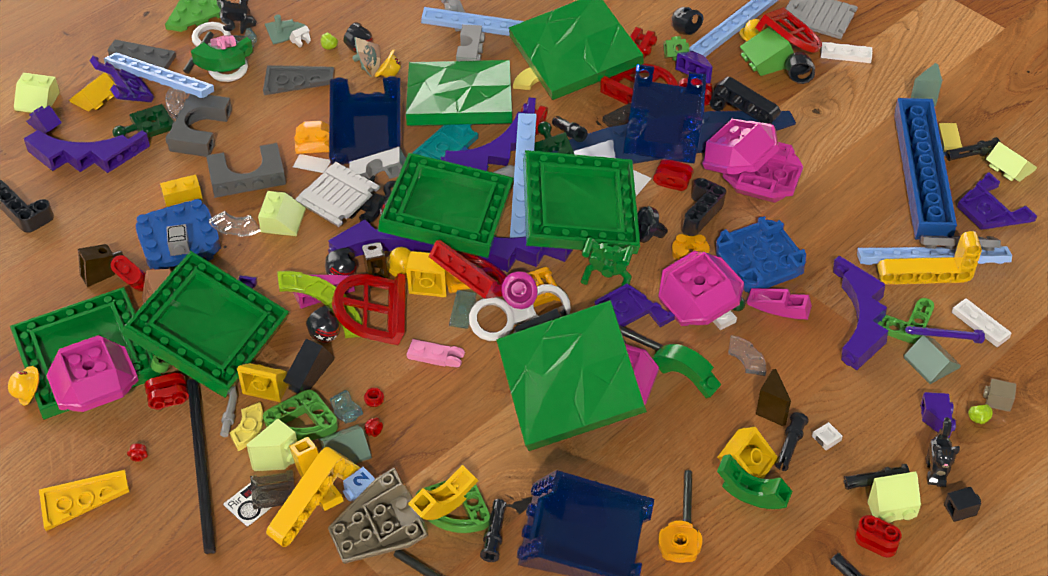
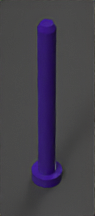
(977, 336)

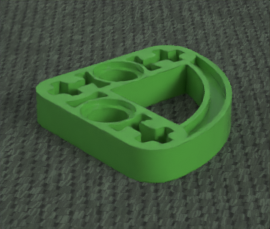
(308, 407)
(464, 526)

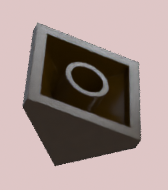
(774, 400)

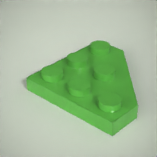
(190, 13)

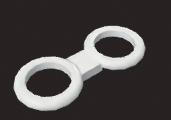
(216, 75)
(514, 315)

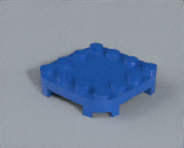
(152, 233)
(761, 254)

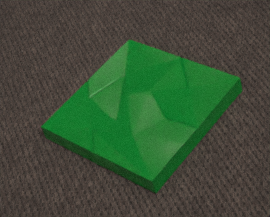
(575, 46)
(459, 93)
(579, 199)
(446, 204)
(205, 323)
(44, 335)
(570, 376)

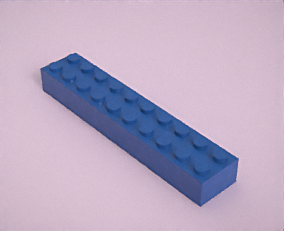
(924, 168)

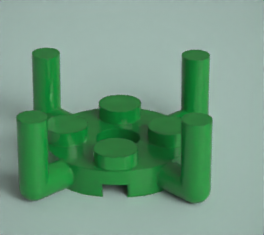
(601, 258)

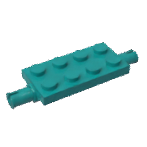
(447, 138)

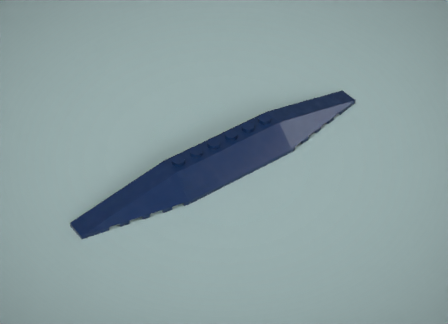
(611, 140)

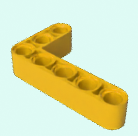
(935, 270)
(308, 494)

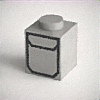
(178, 240)

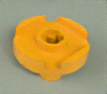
(683, 243)
(675, 552)

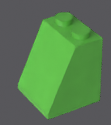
(766, 52)

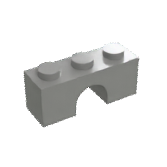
(471, 43)
(388, 161)

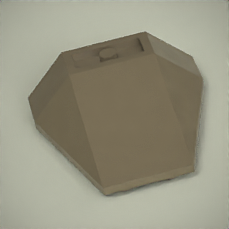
(378, 521)

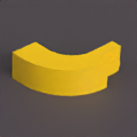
(304, 454)

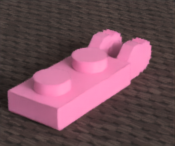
(223, 41)
(435, 353)

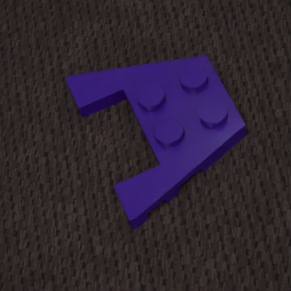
(127, 85)
(987, 211)
(632, 305)

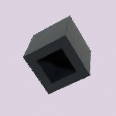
(962, 504)

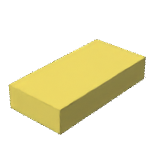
(949, 136)

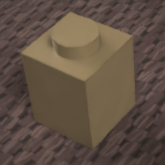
(1000, 394)

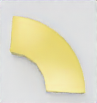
(525, 80)
(250, 426)

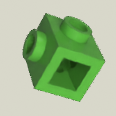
(670, 47)

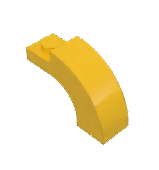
(446, 498)

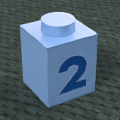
(357, 483)

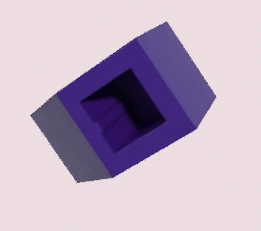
(43, 119)
(935, 409)

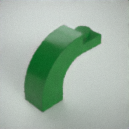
(222, 59)
(689, 363)
(753, 490)

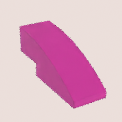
(780, 303)

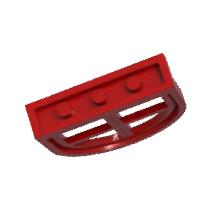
(777, 16)
(623, 93)
(461, 267)
(394, 311)

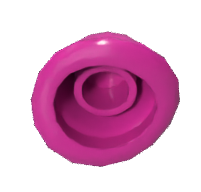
(519, 290)

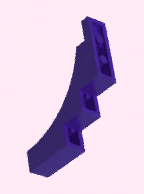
(495, 152)
(106, 153)
(364, 233)
(508, 250)
(864, 293)

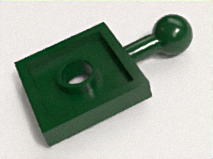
(142, 121)
(559, 142)

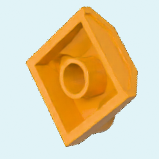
(312, 137)

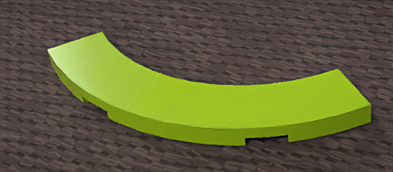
(316, 288)

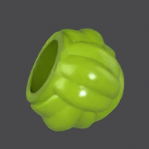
(328, 41)
(980, 414)

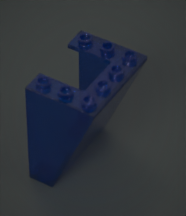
(665, 118)
(364, 122)
(583, 527)

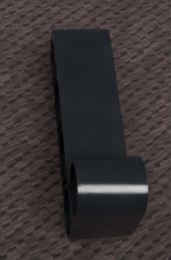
(745, 99)
(709, 202)
(25, 216)

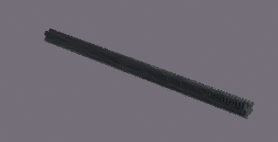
(201, 467)

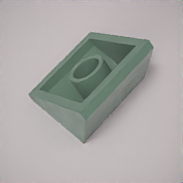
(928, 84)
(931, 359)
(349, 443)

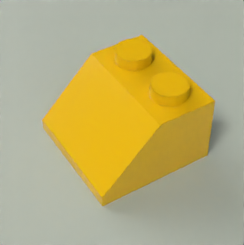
(94, 93)
(181, 190)
(425, 276)
(262, 381)
(750, 452)

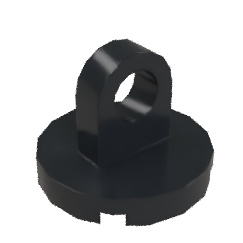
(649, 224)

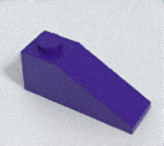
(694, 63)

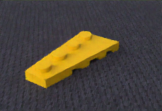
(75, 498)

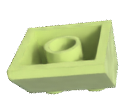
(35, 91)
(1010, 162)
(280, 214)
(271, 448)
(895, 497)

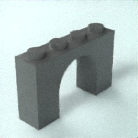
(195, 142)
(267, 175)

